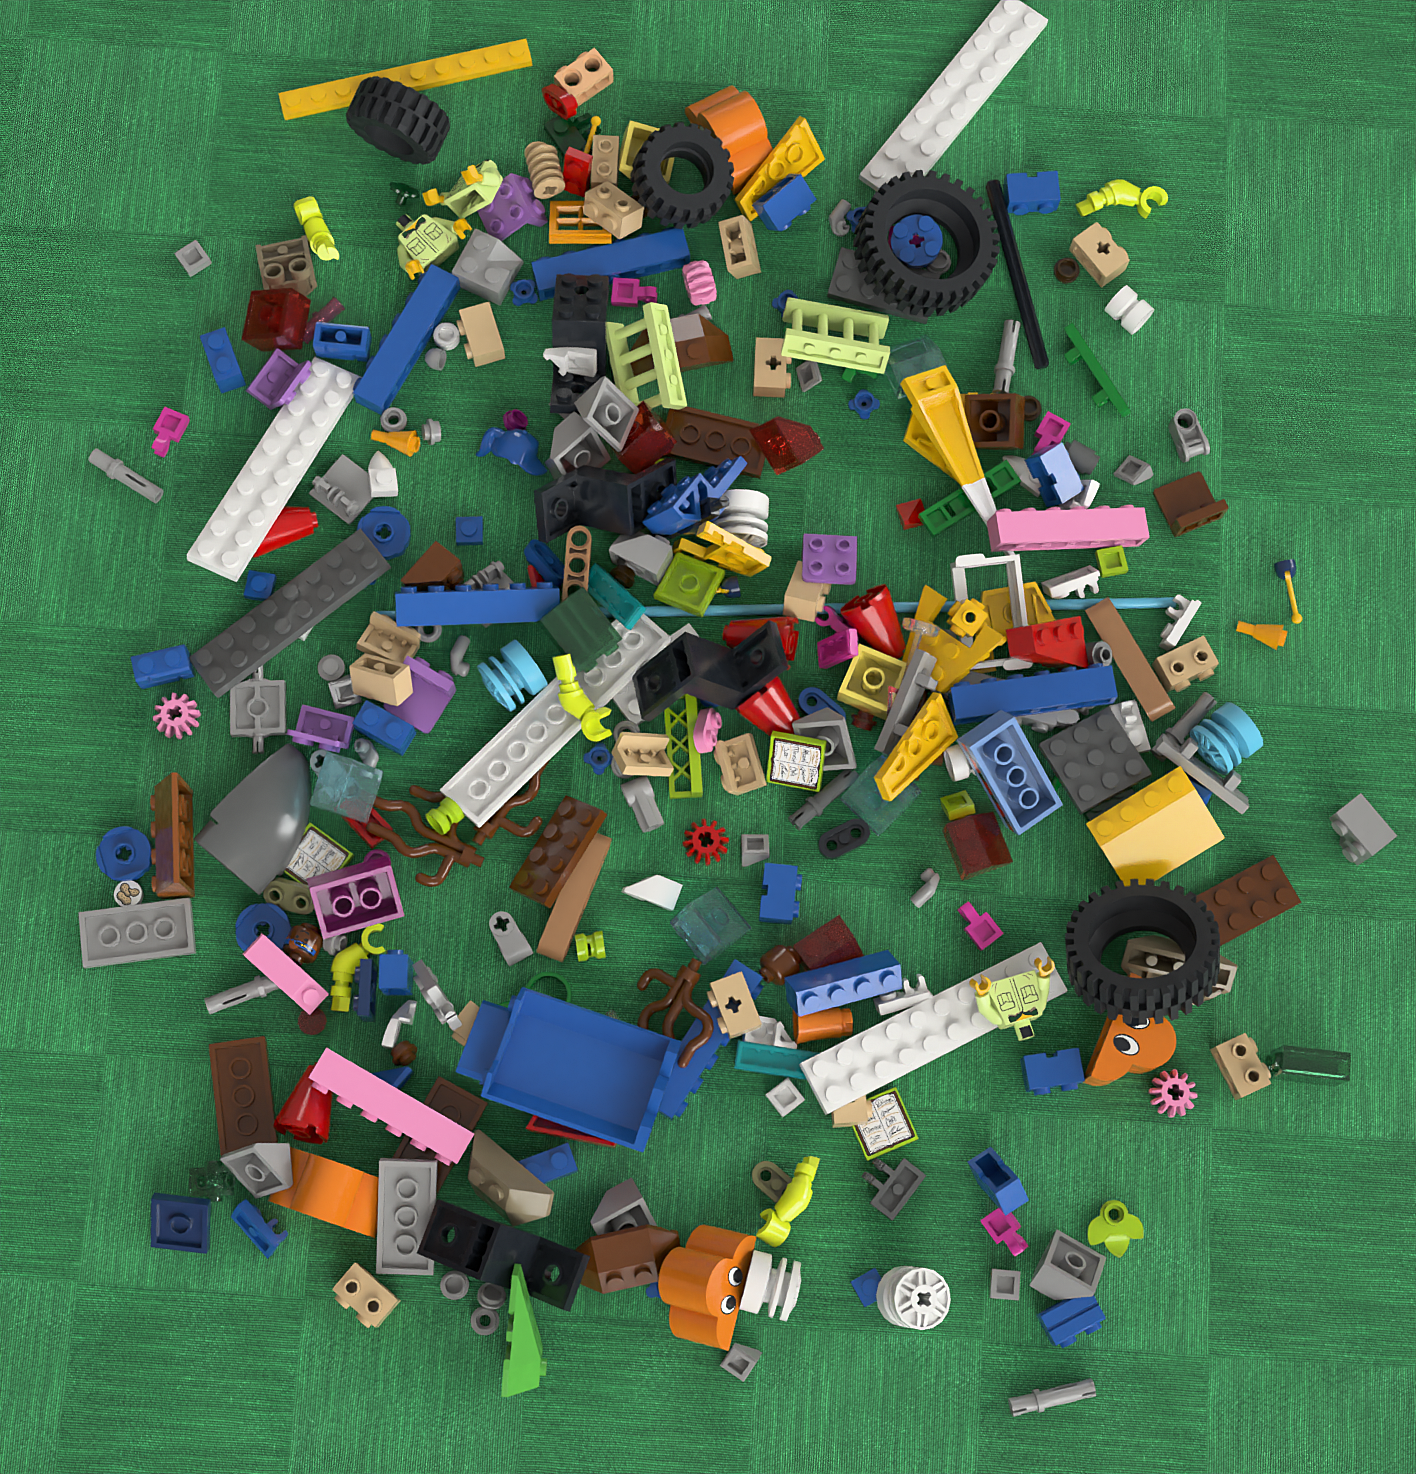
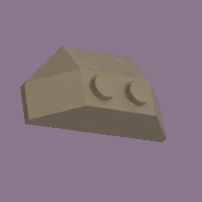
(1158, 956)
(506, 1183)

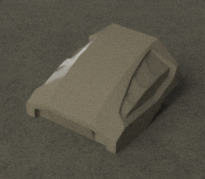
(287, 265)

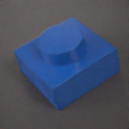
(469, 530)
(259, 585)
(867, 1286)

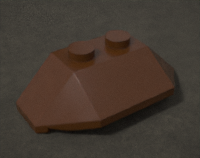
(696, 344)
(626, 1257)

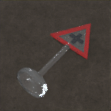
(920, 629)

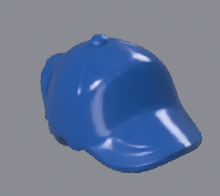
(514, 445)

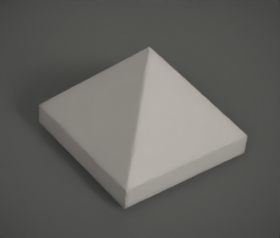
(808, 375)

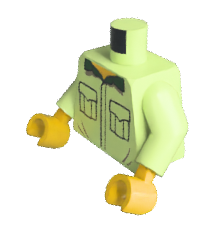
(471, 192)
(427, 241)
(1015, 998)

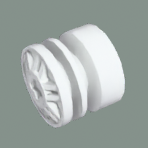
(746, 516)
(771, 1285)
(899, 1298)

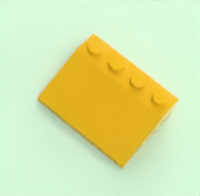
(1155, 829)

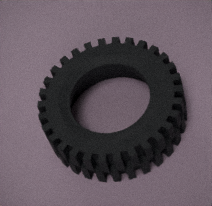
(951, 209)
(1143, 909)

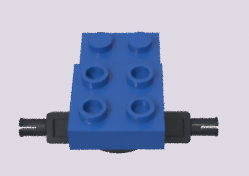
(693, 501)

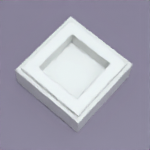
(785, 1097)

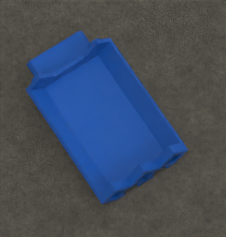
(570, 1066)

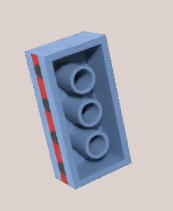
(1009, 772)

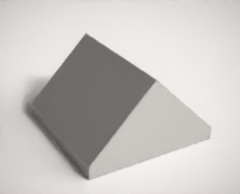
(608, 412)
(830, 727)
(261, 1167)

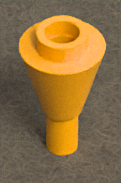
(403, 441)
(1266, 633)

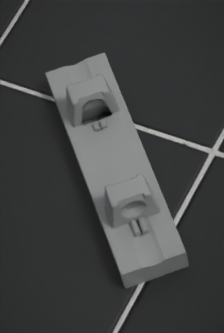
(907, 700)
(1184, 757)

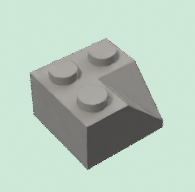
(487, 267)
(575, 445)
(644, 554)
(1360, 830)

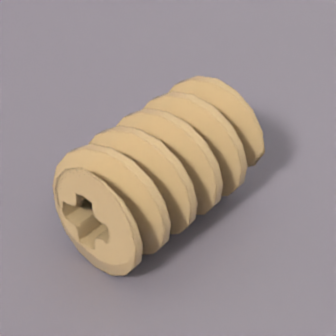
(544, 170)

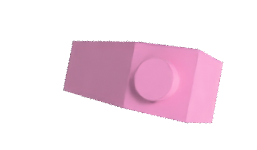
(285, 973)

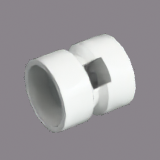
(1129, 309)
(957, 763)

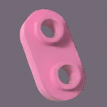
(706, 730)

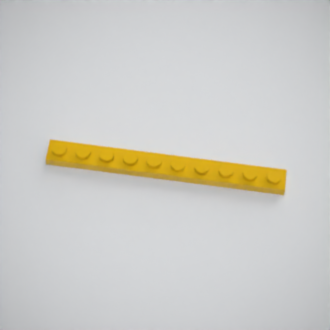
(418, 76)

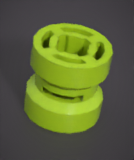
(445, 815)
(596, 943)

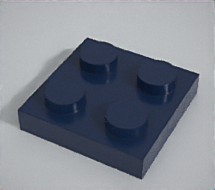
(365, 1001)
(180, 1223)

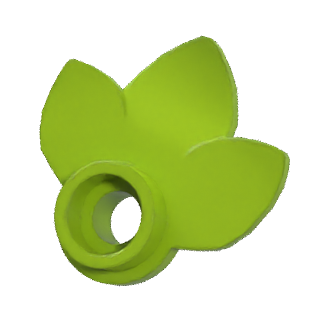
(1114, 1232)

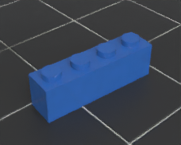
(843, 983)

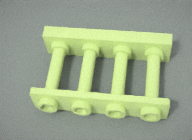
(830, 349)
(664, 355)

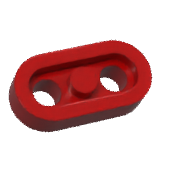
(560, 101)

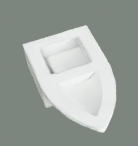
(1024, 474)
(382, 477)

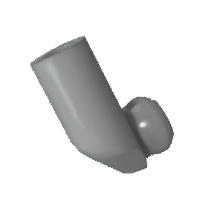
(837, 218)
(456, 656)
(366, 752)
(928, 889)

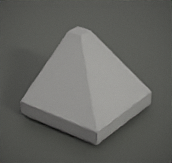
(1134, 471)
(342, 692)
(754, 848)
(740, 1360)

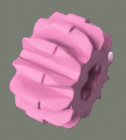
(699, 282)
(174, 707)
(1179, 1086)

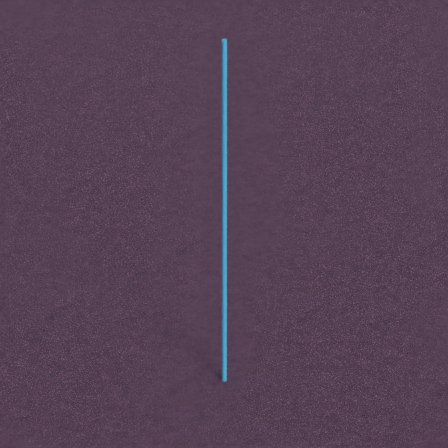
(900, 607)

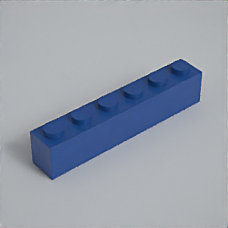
(621, 259)
(406, 339)
(474, 605)
(1033, 694)
(688, 1078)

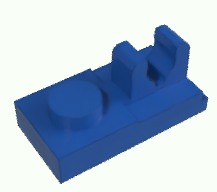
(252, 1223)

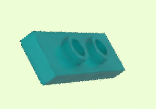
(614, 597)
(771, 1059)

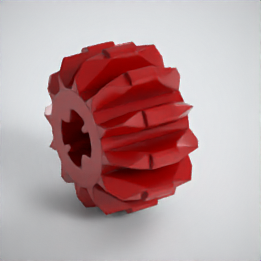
(716, 840)

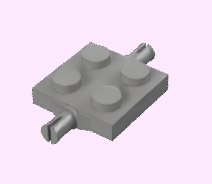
(258, 709)
(435, 996)

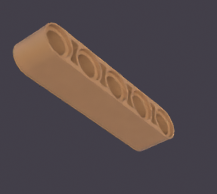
(577, 552)
(1130, 659)
(573, 900)

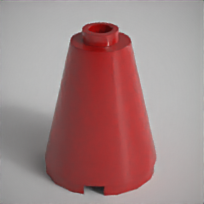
(291, 525)
(876, 620)
(740, 629)
(770, 709)
(306, 1112)

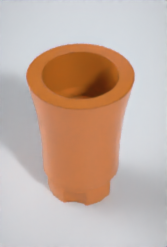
(822, 1025)

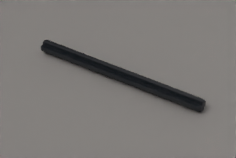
(1017, 274)

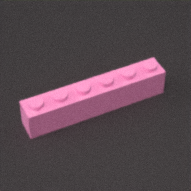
(1067, 528)
(390, 1105)

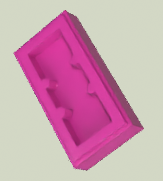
(837, 648)

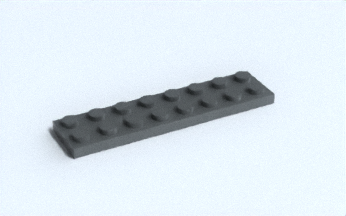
(289, 613)

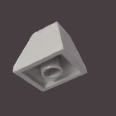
(621, 1209)
(1067, 1269)

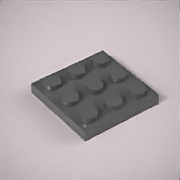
(1094, 760)

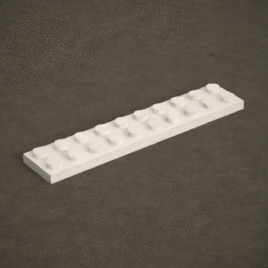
(957, 93)
(273, 471)
(546, 727)
(912, 1037)

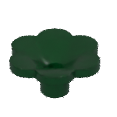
(404, 192)

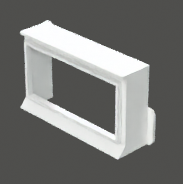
(1016, 595)

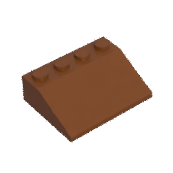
(173, 838)

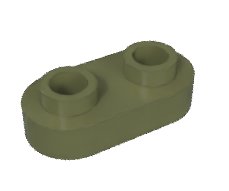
(289, 895)
(777, 1183)

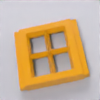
(574, 236)

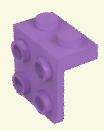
(512, 208)
(278, 379)
(829, 559)
(429, 697)
(323, 726)

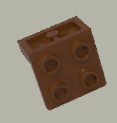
(1189, 504)

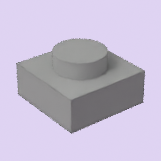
(193, 258)
(1004, 1284)

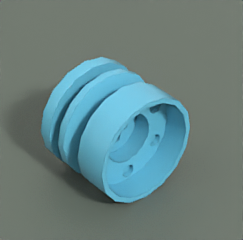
(512, 675)
(1226, 738)

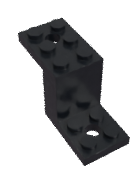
(582, 324)
(600, 499)
(709, 671)
(491, 1249)

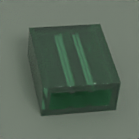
(580, 630)
(1309, 1065)

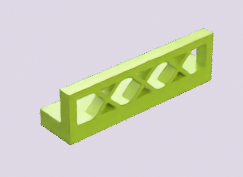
(694, 756)

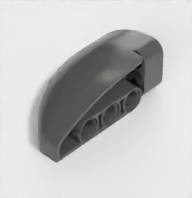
(262, 819)

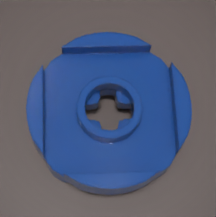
(930, 247)
(395, 522)
(110, 848)
(262, 915)

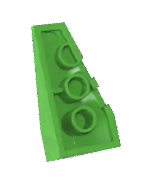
(524, 1352)

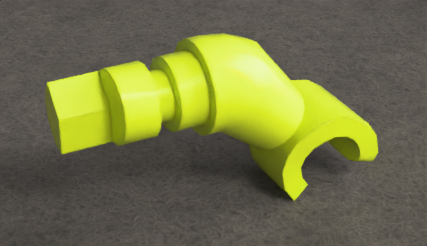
(1122, 193)
(317, 233)
(577, 703)
(344, 967)
(790, 1205)

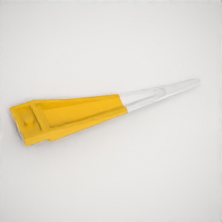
(942, 416)

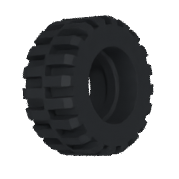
(398, 120)
(700, 150)

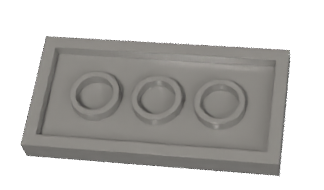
(137, 933)
(404, 1208)

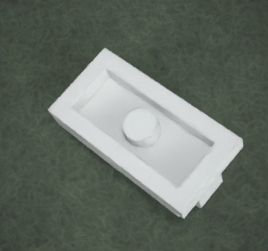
(1076, 580)
(1173, 632)
(1130, 720)
(896, 1001)

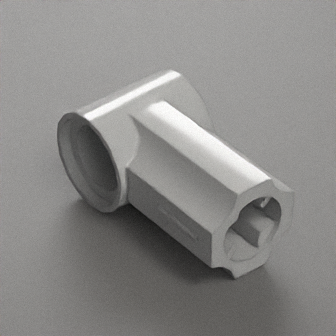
(640, 797)

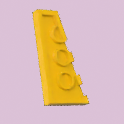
(794, 154)
(919, 746)

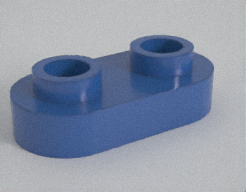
(545, 562)
(821, 699)

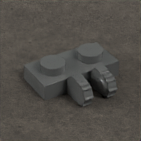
(896, 1189)

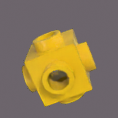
(957, 618)

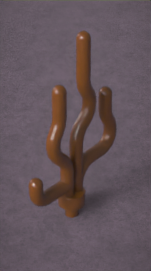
(499, 818)
(449, 845)
(677, 997)

